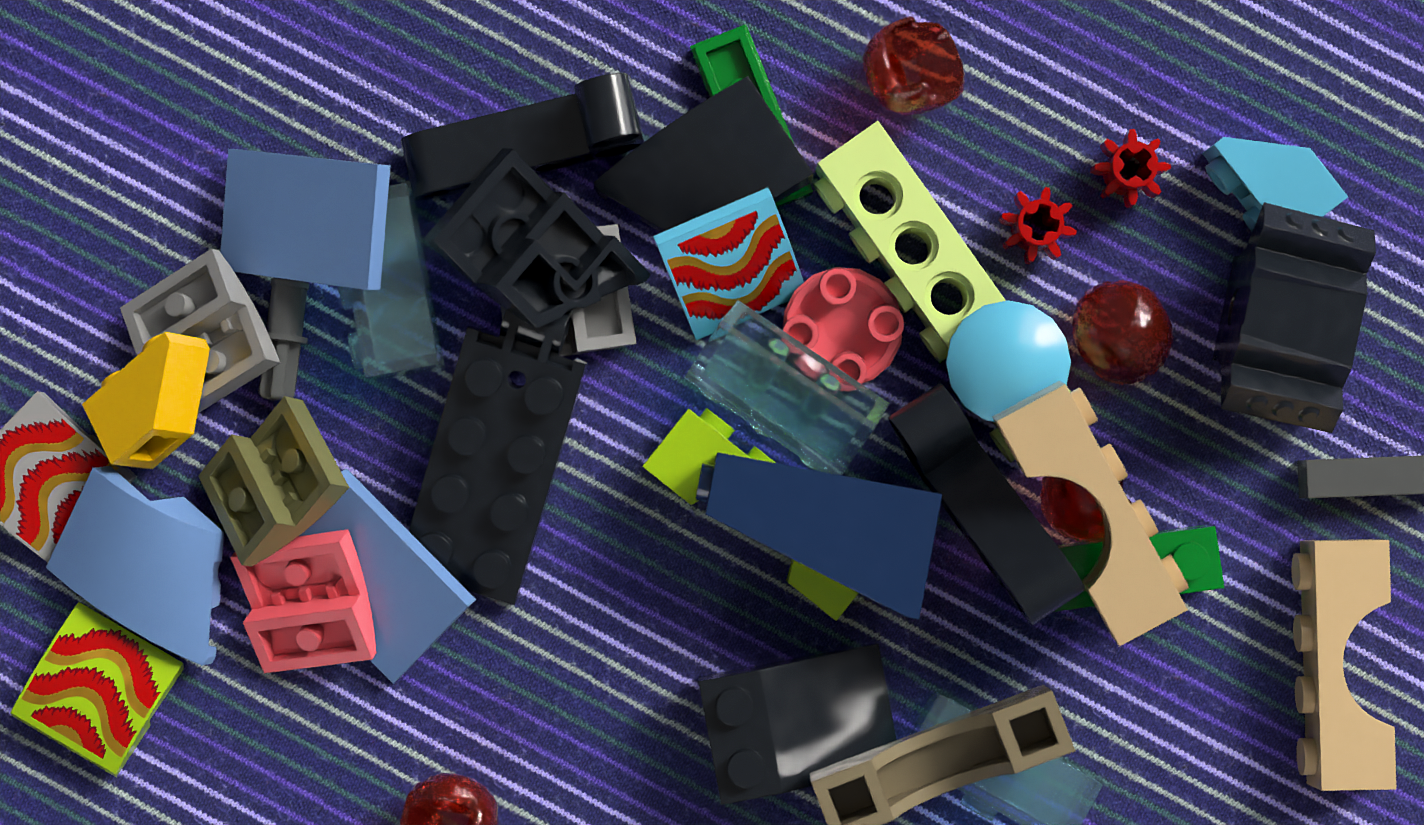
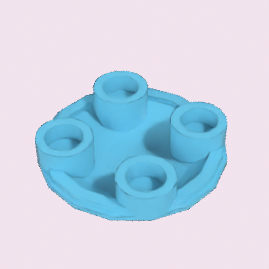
(1005, 357)

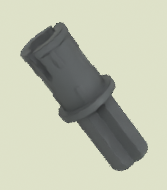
(285, 330)

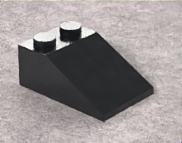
(793, 718)

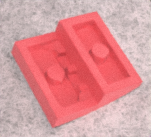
(308, 604)

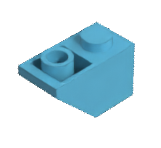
(1273, 175)

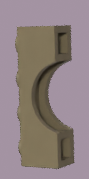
(955, 753)

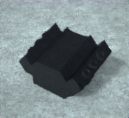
(1293, 317)

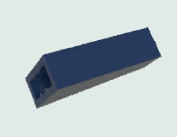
(841, 526)

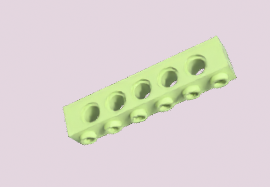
(875, 159)

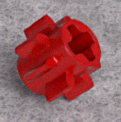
(1145, 174)
(1052, 218)

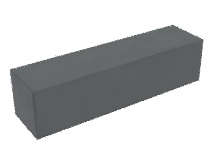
(1361, 476)

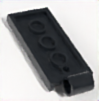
(497, 454)

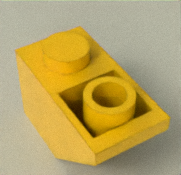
(150, 402)

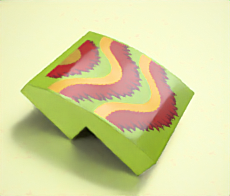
(97, 689)

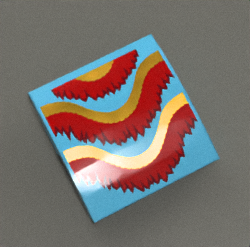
(728, 258)

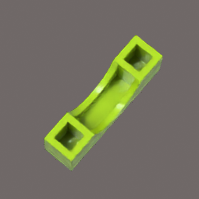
(679, 464)

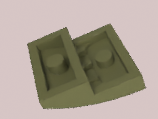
(273, 483)

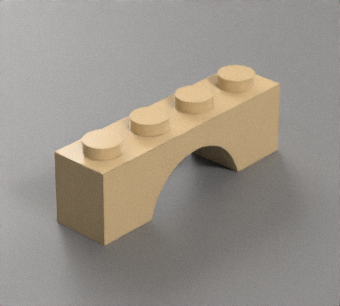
(1129, 580)
(1339, 588)

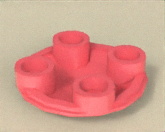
(847, 321)

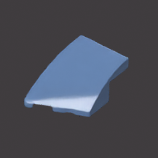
(143, 563)

